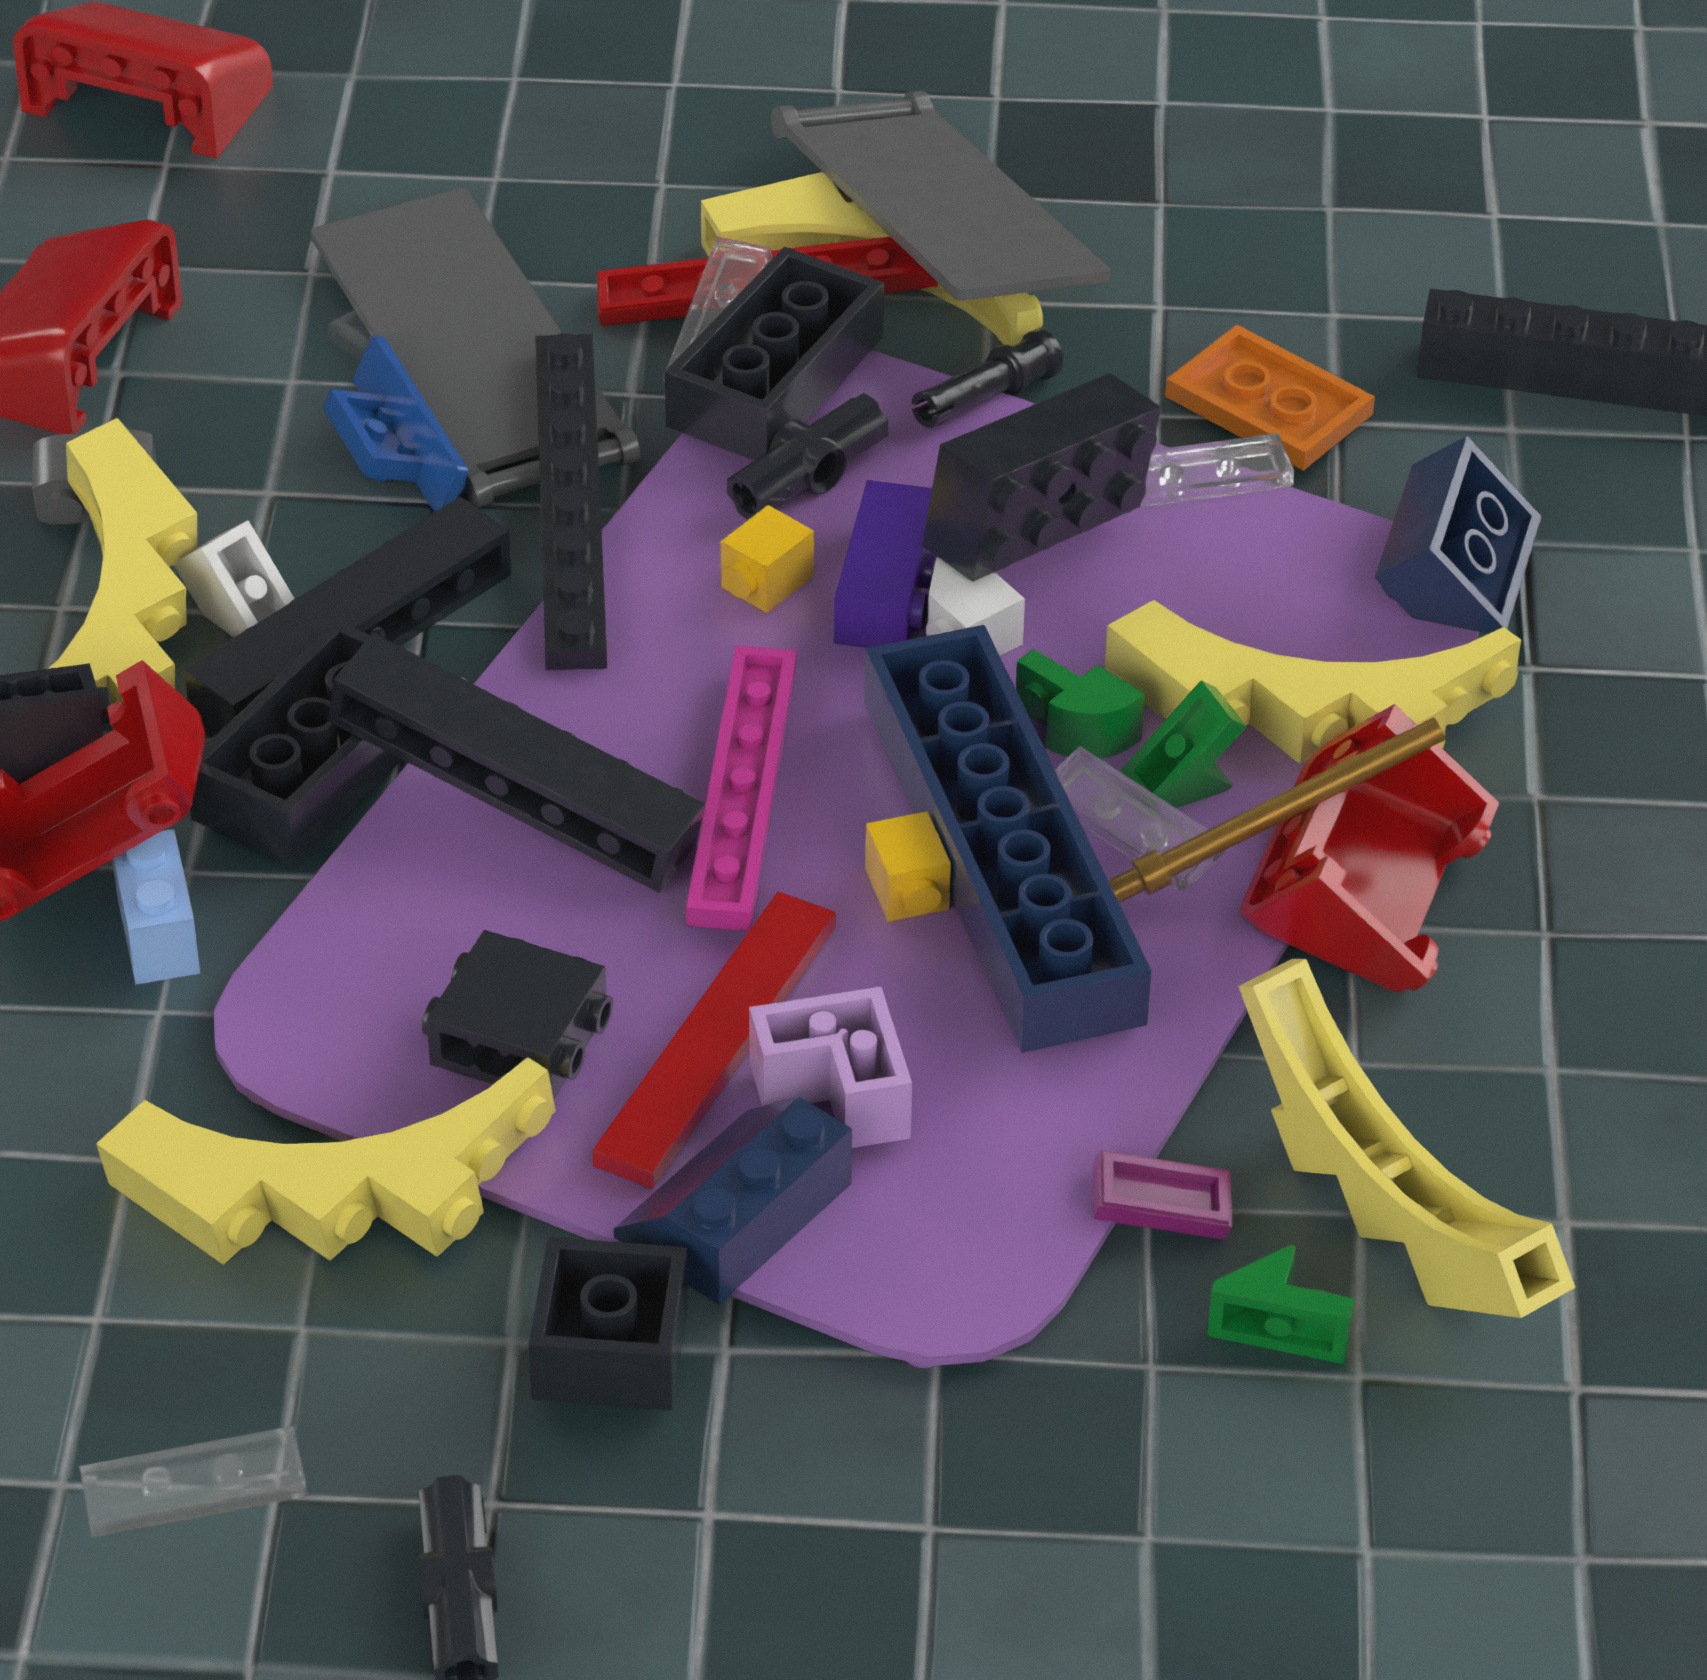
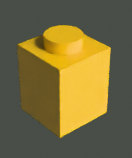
(767, 558)
(907, 866)

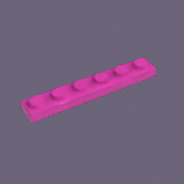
(741, 789)

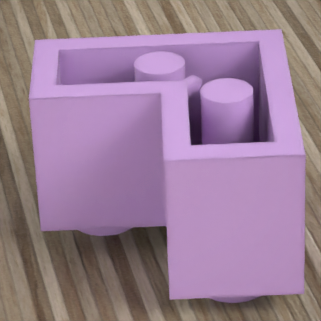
(838, 1052)

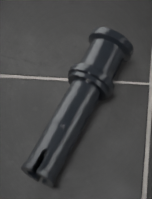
(1004, 371)

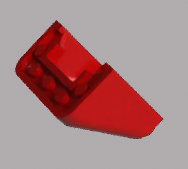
(199, 73)
(68, 309)
(101, 795)
(1366, 863)

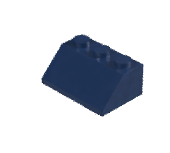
(1458, 541)
(746, 1193)

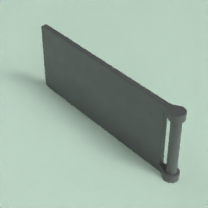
(940, 197)
(461, 327)

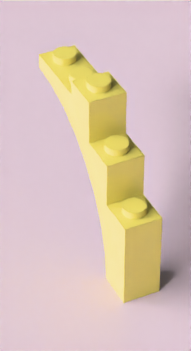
(815, 213)
(141, 532)
(1298, 699)
(1337, 1124)
(326, 1194)

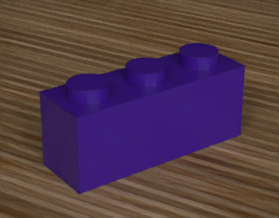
(885, 568)

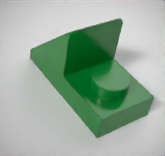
(1183, 751)
(1266, 1311)

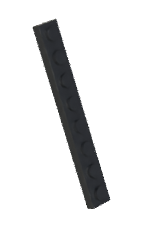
(570, 503)

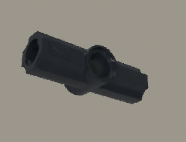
(808, 456)
(458, 1580)

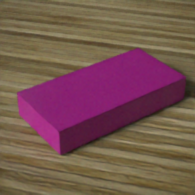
(1162, 1194)

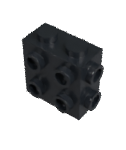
(48, 717)
(516, 1004)

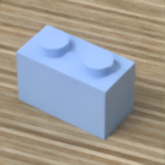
(156, 910)

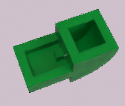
(1082, 711)

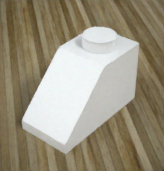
(234, 580)
(963, 604)

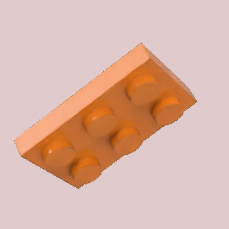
(1268, 390)

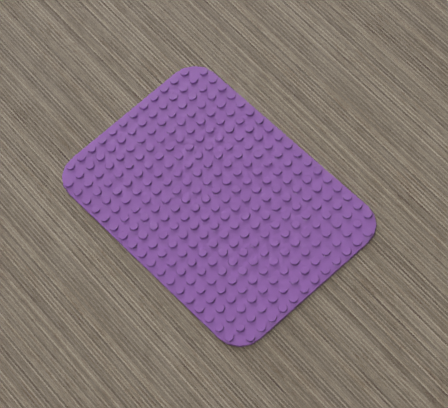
(988, 1209)

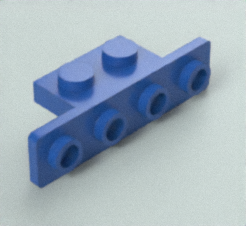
(394, 429)

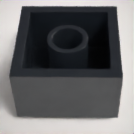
(609, 1323)

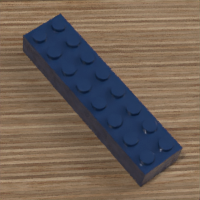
(1014, 843)

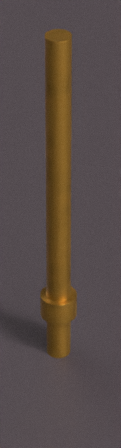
(1154, 870)

